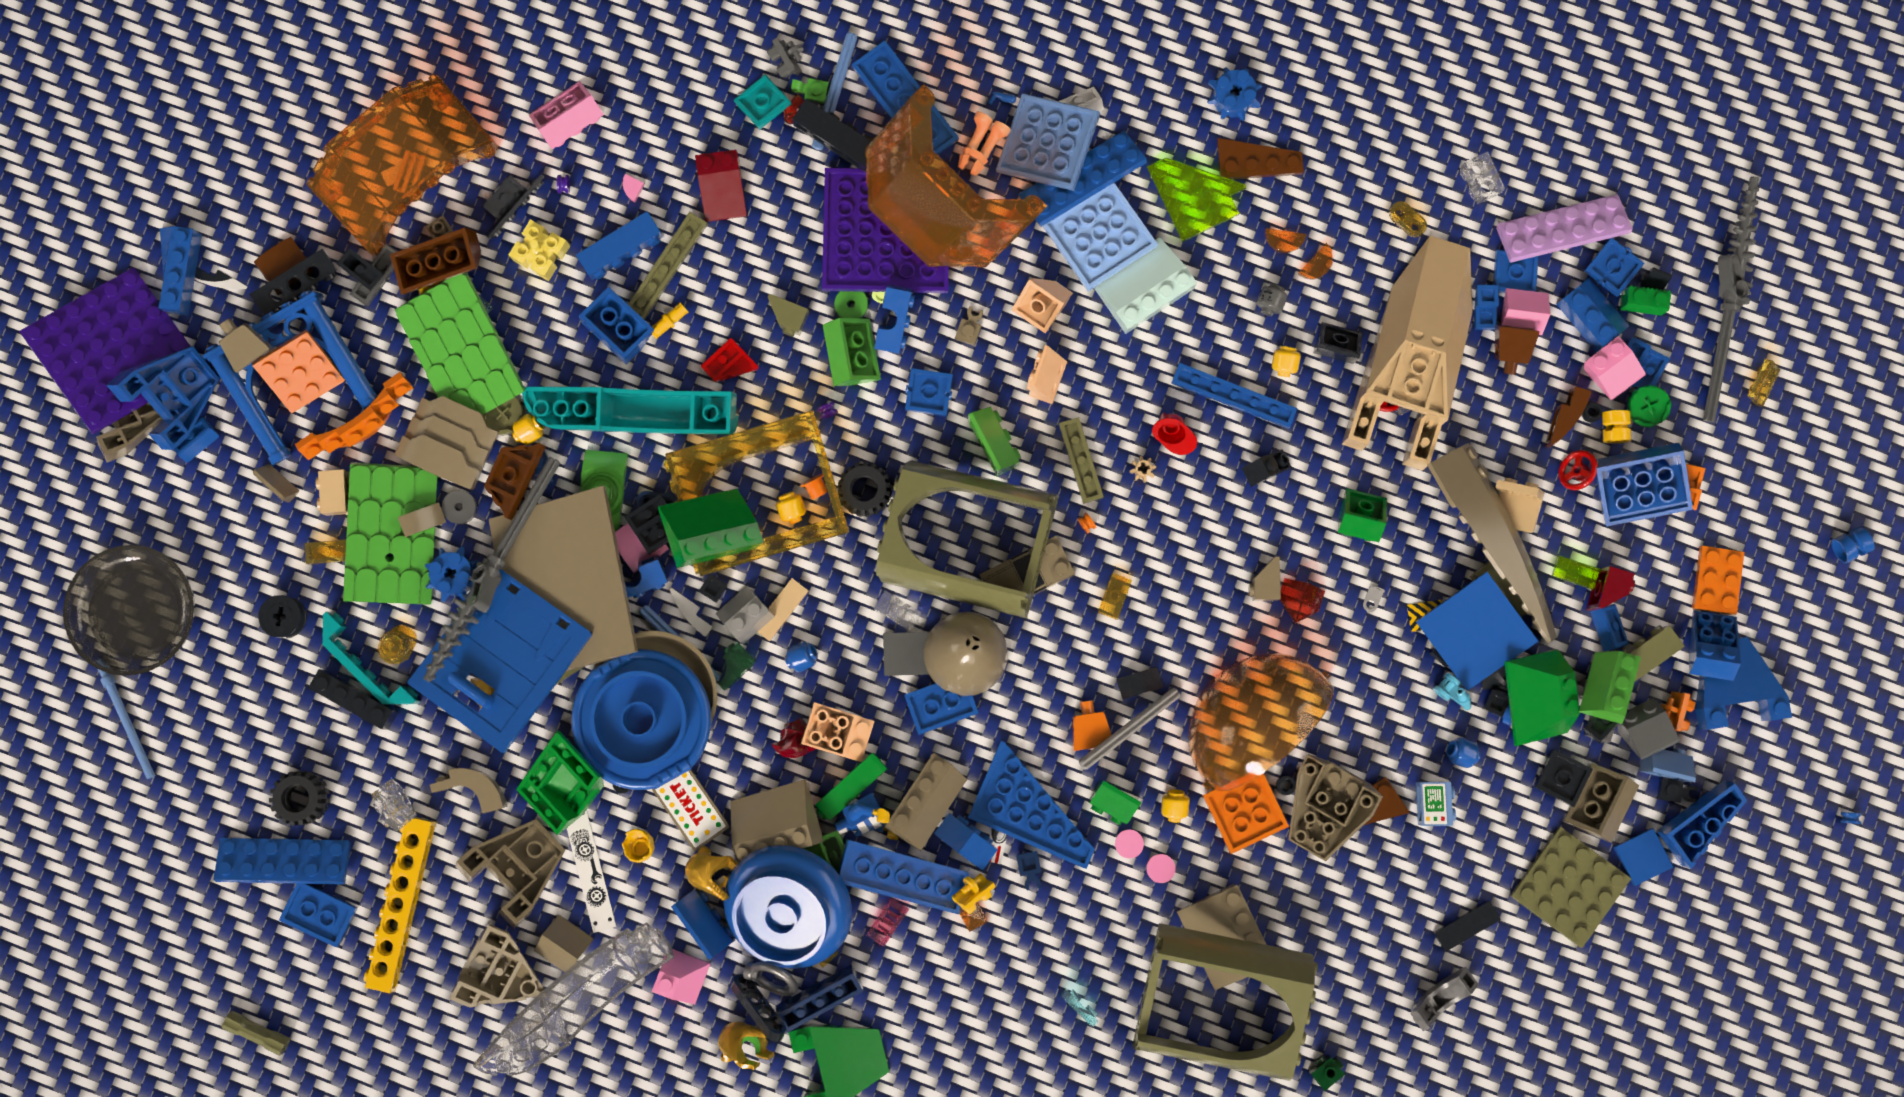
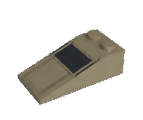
(1012, 573)

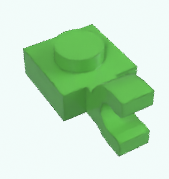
(814, 89)

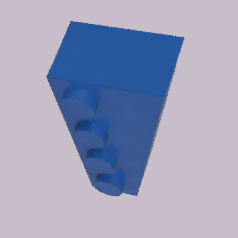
(1701, 822)

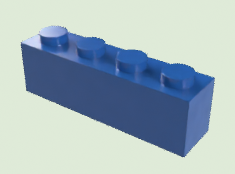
(619, 246)

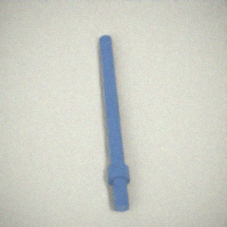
(109, 683)

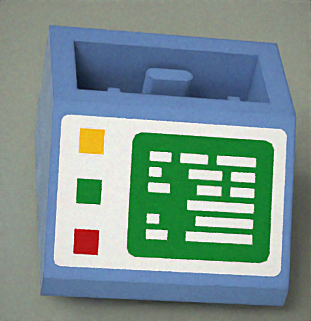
(1435, 803)

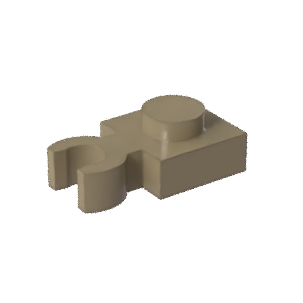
(969, 329)

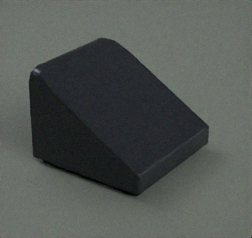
(1656, 279)

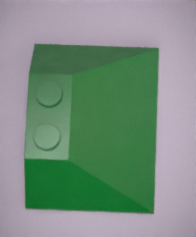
(1541, 696)
(560, 784)

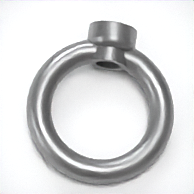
(753, 971)

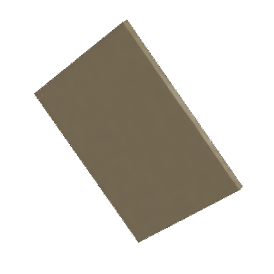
(574, 564)

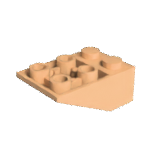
(1048, 374)
(837, 732)

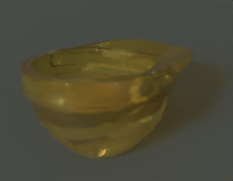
(397, 645)

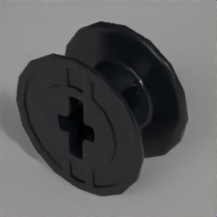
(283, 628)

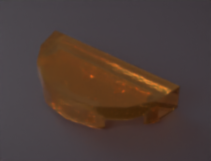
(1284, 240)
(1318, 265)

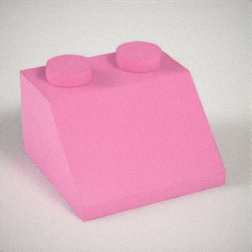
(1614, 368)

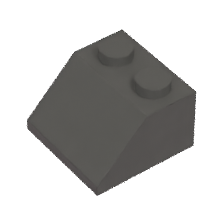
(1648, 729)

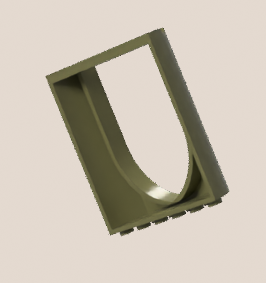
(901, 567)
(1282, 969)

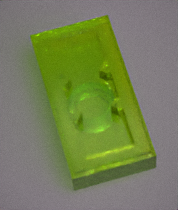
(1575, 572)

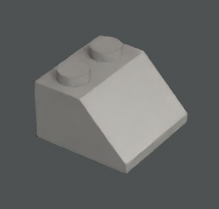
(744, 615)

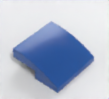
(1650, 360)

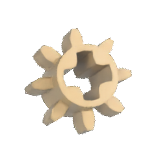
(1146, 464)

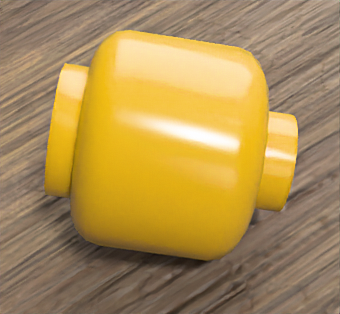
(1286, 361)
(527, 430)
(791, 507)
(1175, 805)

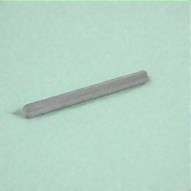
(1129, 728)

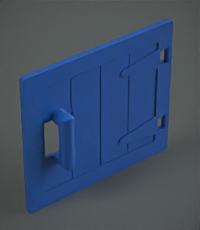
(513, 651)

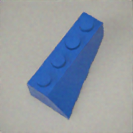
(179, 260)

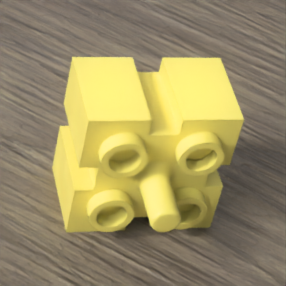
(539, 250)

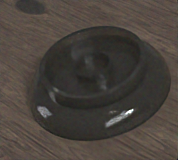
(128, 610)

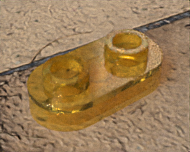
(1408, 218)

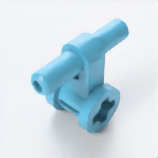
(1451, 689)

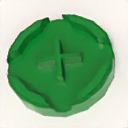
(1649, 405)

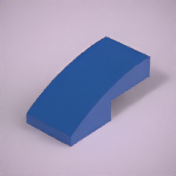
(1486, 307)

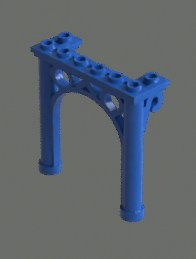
(332, 343)

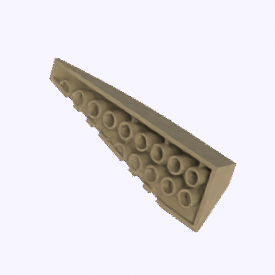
(1470, 490)

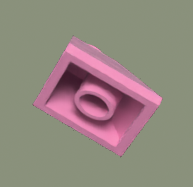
(681, 978)

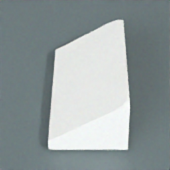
(1087, 99)

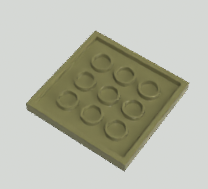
(1570, 887)

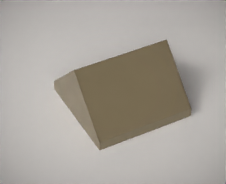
(563, 943)

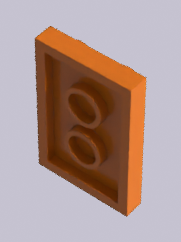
(1718, 580)

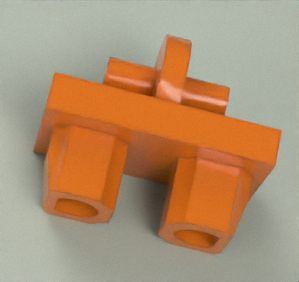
(1676, 710)

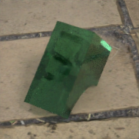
(737, 664)

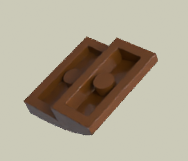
(279, 260)

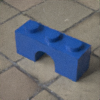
(891, 337)
(652, 577)

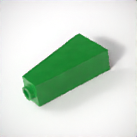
(850, 787)

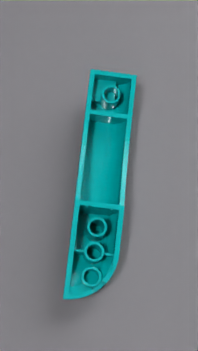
(633, 410)

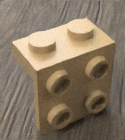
(1521, 502)

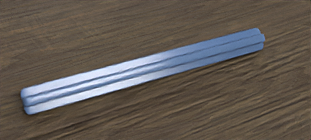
(838, 78)

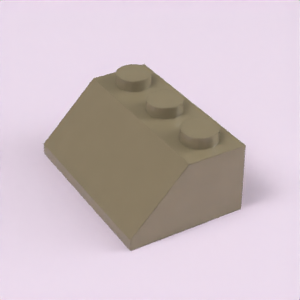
(1603, 803)

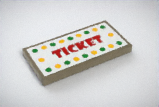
(692, 809)

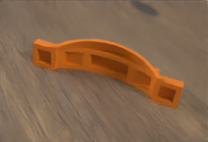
(361, 426)

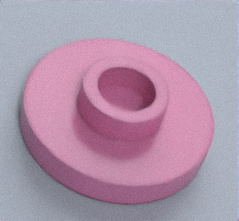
(1129, 843)
(1160, 868)

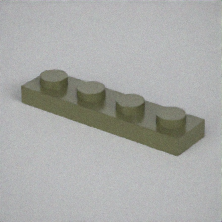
(1081, 460)

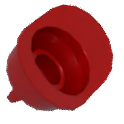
(1174, 434)

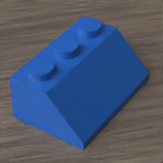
(1592, 315)
(616, 325)
(703, 923)

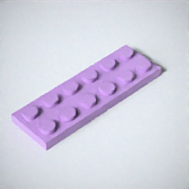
(1564, 228)

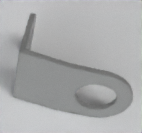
(1374, 595)

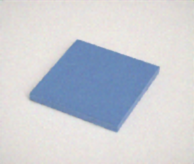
(1048, 142)

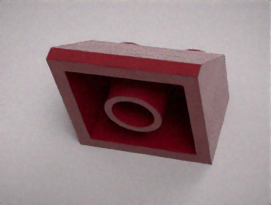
(1609, 587)

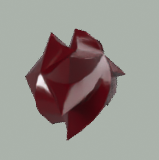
(791, 739)

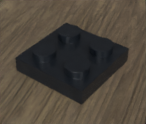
(1563, 778)

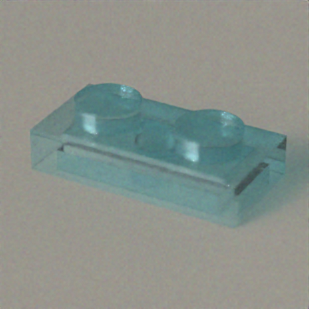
(1073, 1000)

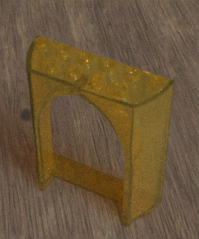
(698, 464)

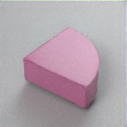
(632, 187)

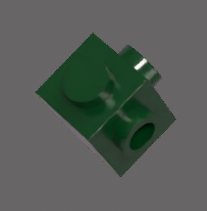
(1326, 1071)

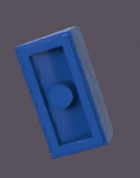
(199, 438)
(1609, 627)

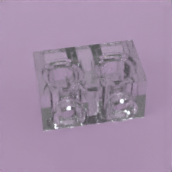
(1488, 176)
(393, 805)

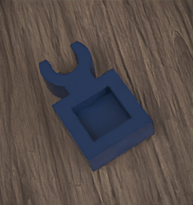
(1029, 865)

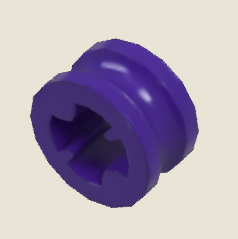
(563, 184)
(827, 410)

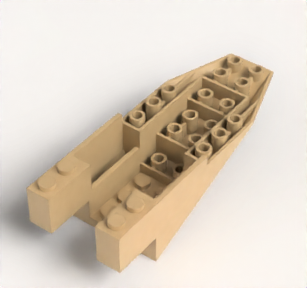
(1418, 349)

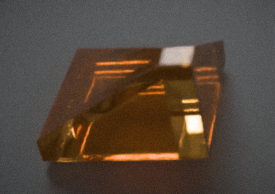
(974, 919)

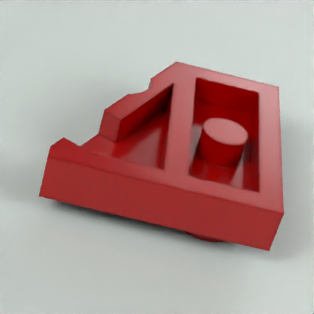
(728, 362)

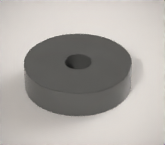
(452, 500)

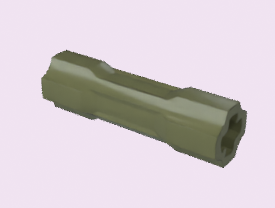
(241, 1025)

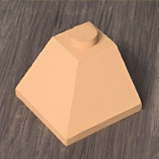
(1041, 302)

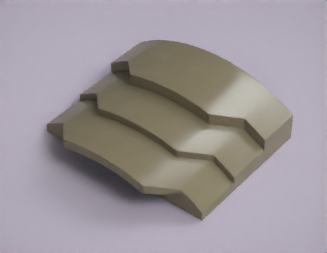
(448, 441)

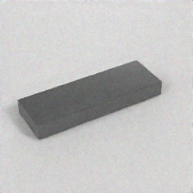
(383, 264)

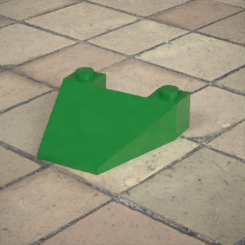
(846, 1056)

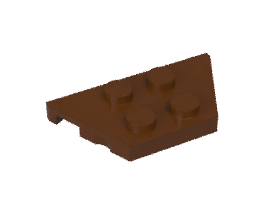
(512, 476)

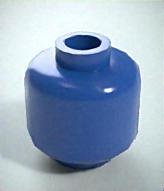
(801, 656)
(1463, 752)

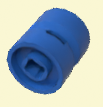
(1853, 545)

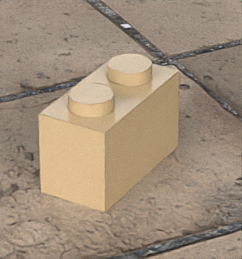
(333, 492)

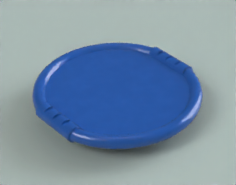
(641, 719)

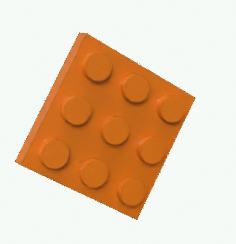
(298, 371)
(1246, 813)

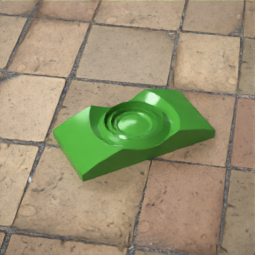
(606, 470)

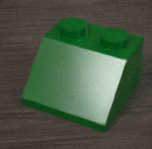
(1363, 515)
(1113, 802)

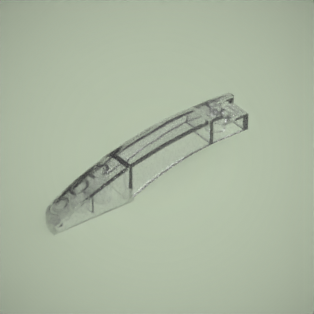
(574, 1000)

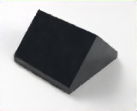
(1338, 343)

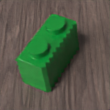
(1645, 300)

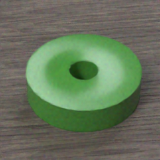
(844, 298)

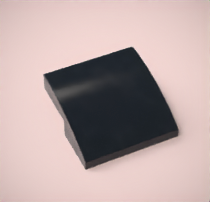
(648, 524)

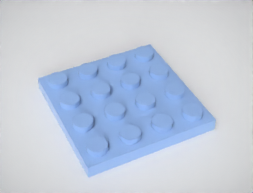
(1100, 236)

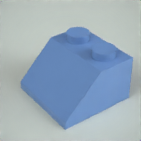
(1670, 765)

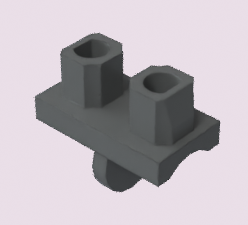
(781, 50)

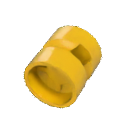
(1616, 426)

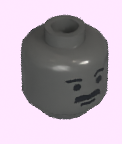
(1272, 299)

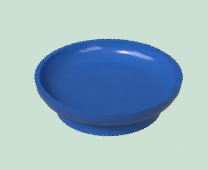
(787, 906)

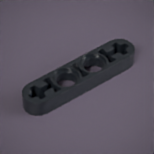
(772, 1026)

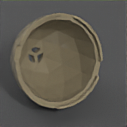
(958, 666)

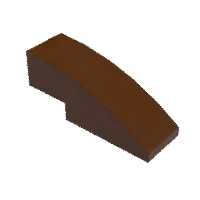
(1567, 415)

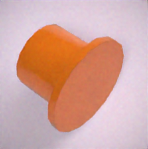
(815, 486)

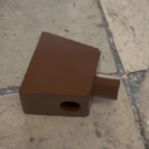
(1514, 346)

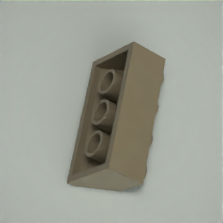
(926, 802)

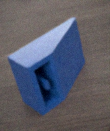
(1714, 646)

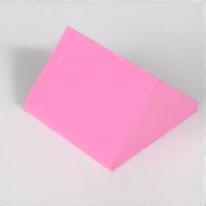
(1525, 309)

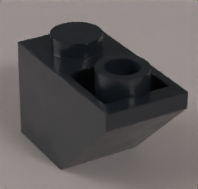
(1266, 467)

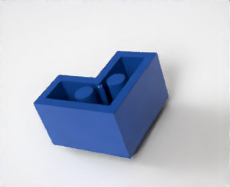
(966, 840)

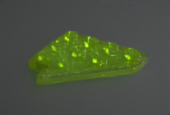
(1194, 196)

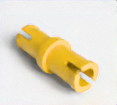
(668, 320)

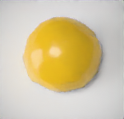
(638, 845)

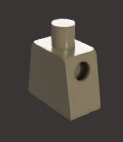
(242, 344)

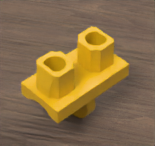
(972, 892)

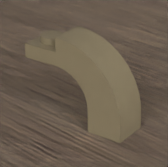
(485, 787)

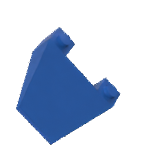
(174, 387)
(1752, 683)

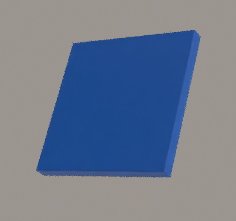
(1476, 631)

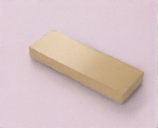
(783, 607)

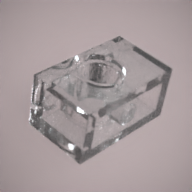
(897, 611)

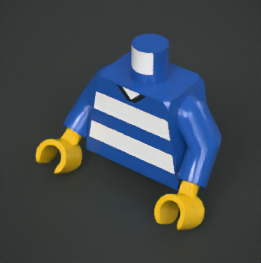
(864, 817)

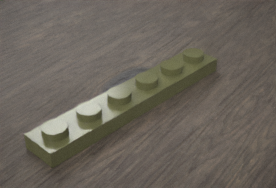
(667, 265)

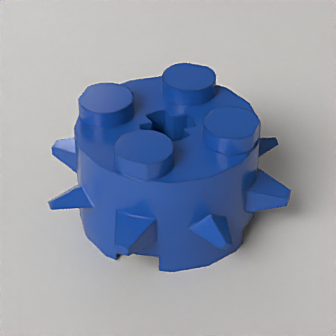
(1240, 83)
(441, 568)

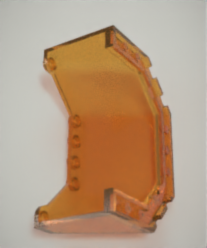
(395, 156)
(930, 202)

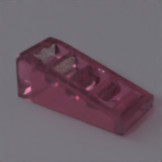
(876, 937)

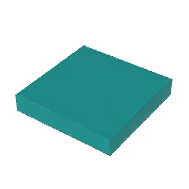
(762, 102)

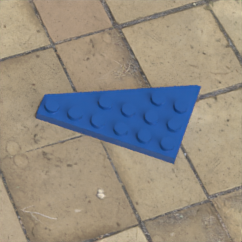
(1022, 809)

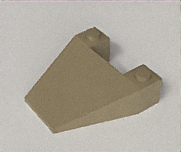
(128, 432)
(520, 862)

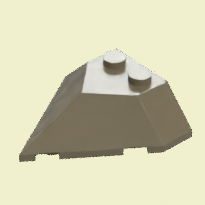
(495, 972)

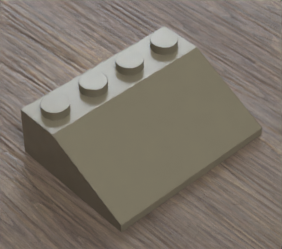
(773, 819)
(1224, 915)

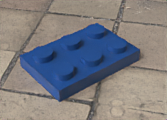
(936, 707)
(318, 914)

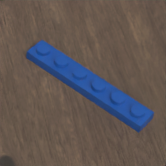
(1234, 395)

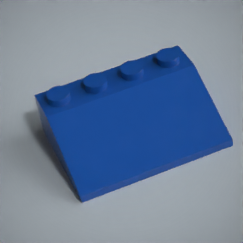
(1643, 484)

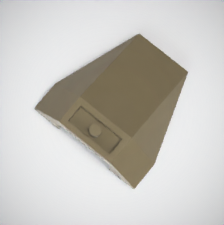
(1329, 806)

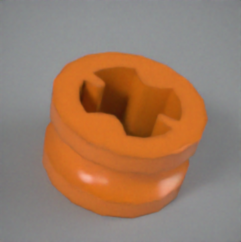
(1086, 523)

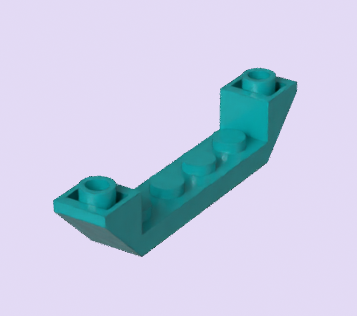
(332, 628)

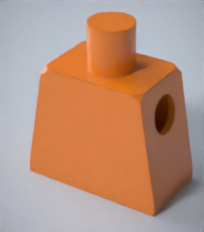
(1089, 728)

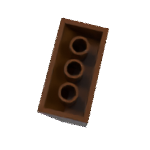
(436, 260)

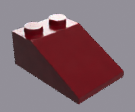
(721, 185)

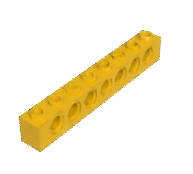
(373, 977)

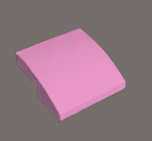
(632, 549)

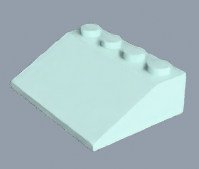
(1146, 287)

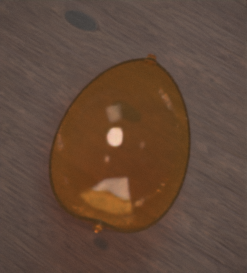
(1255, 717)

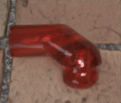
(790, 111)

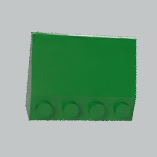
(709, 527)

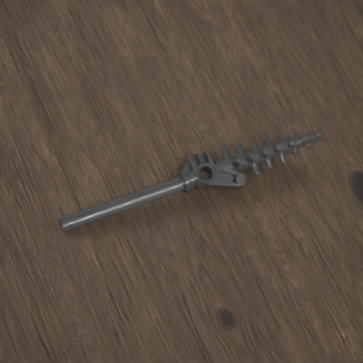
(1733, 291)
(487, 575)

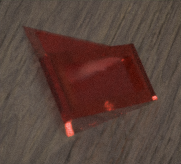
(1300, 598)

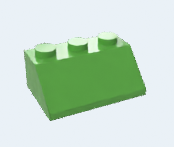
(851, 351)
(994, 440)
(1610, 685)

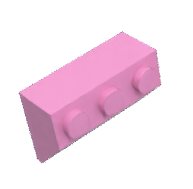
(566, 115)

